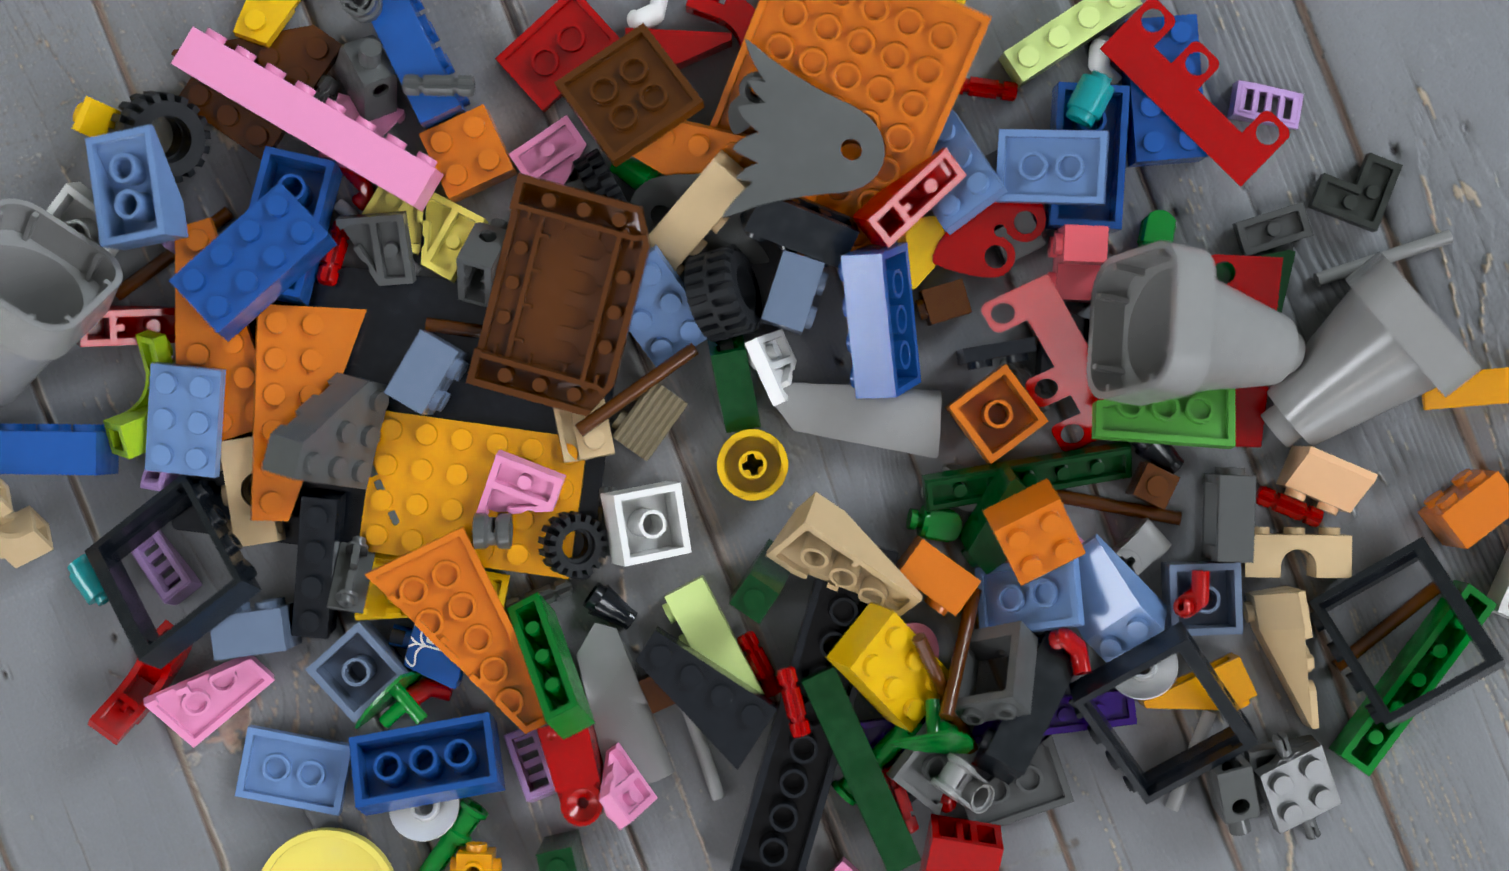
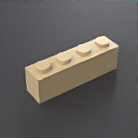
(698, 211)

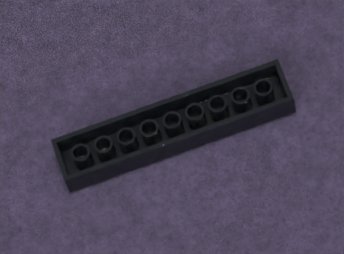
(798, 771)

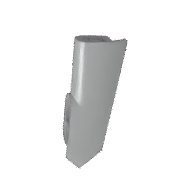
(898, 424)
(620, 704)

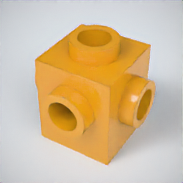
(476, 855)

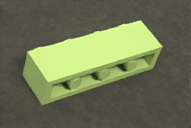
(1063, 37)
(707, 628)

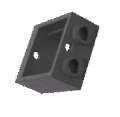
(1228, 515)
(994, 642)

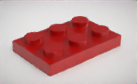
(554, 47)

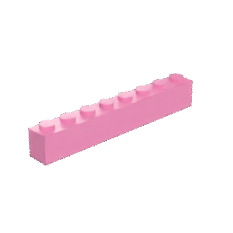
(307, 118)

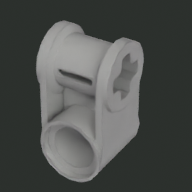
(1142, 546)
(964, 785)

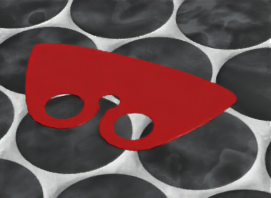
(967, 246)

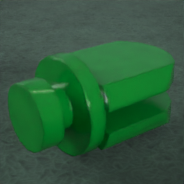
(1156, 227)
(935, 525)

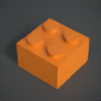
(468, 153)
(996, 414)
(1467, 508)
(1034, 531)
(937, 576)

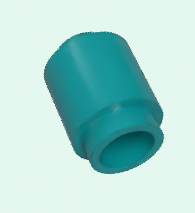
(1090, 98)
(86, 581)

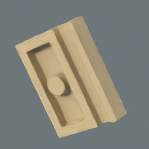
(592, 445)

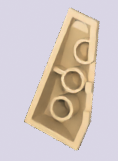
(833, 548)
(1281, 626)

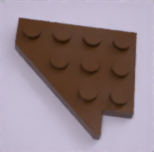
(299, 52)

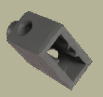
(362, 69)
(479, 252)
(1234, 794)

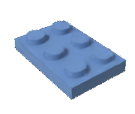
(1053, 166)
(977, 189)
(662, 313)
(185, 419)
(1041, 604)
(294, 770)

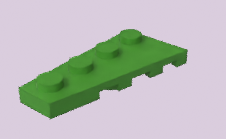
(1190, 420)

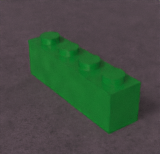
(550, 666)

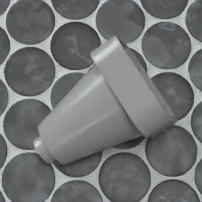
(50, 291)
(1175, 329)
(1367, 359)

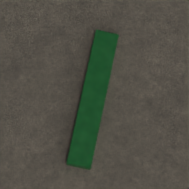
(1062, 469)
(860, 769)

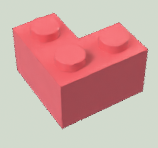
(1077, 258)

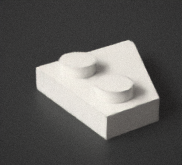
(774, 363)

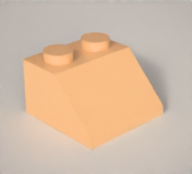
(1325, 479)

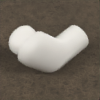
(650, 14)
(1100, 61)

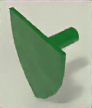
(404, 704)
(940, 736)

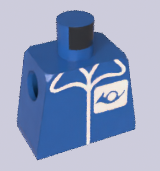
(425, 656)

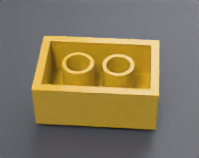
(885, 666)

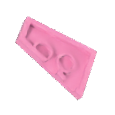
(210, 698)

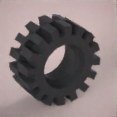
(597, 175)
(554, 540)

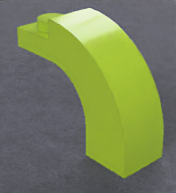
(129, 429)

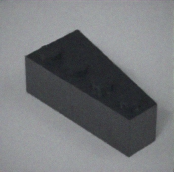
(710, 696)
(1011, 744)

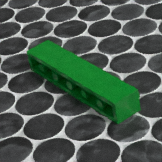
(1410, 675)

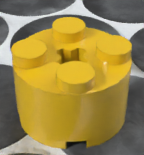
(741, 481)

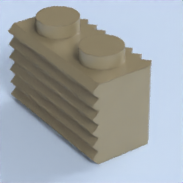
(648, 420)

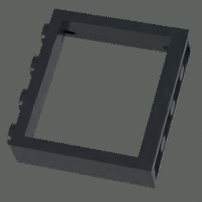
(110, 549)
(1375, 574)
(1187, 764)

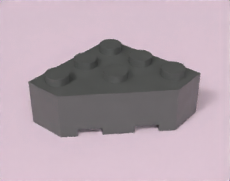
(331, 435)

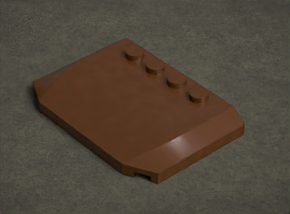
(561, 296)

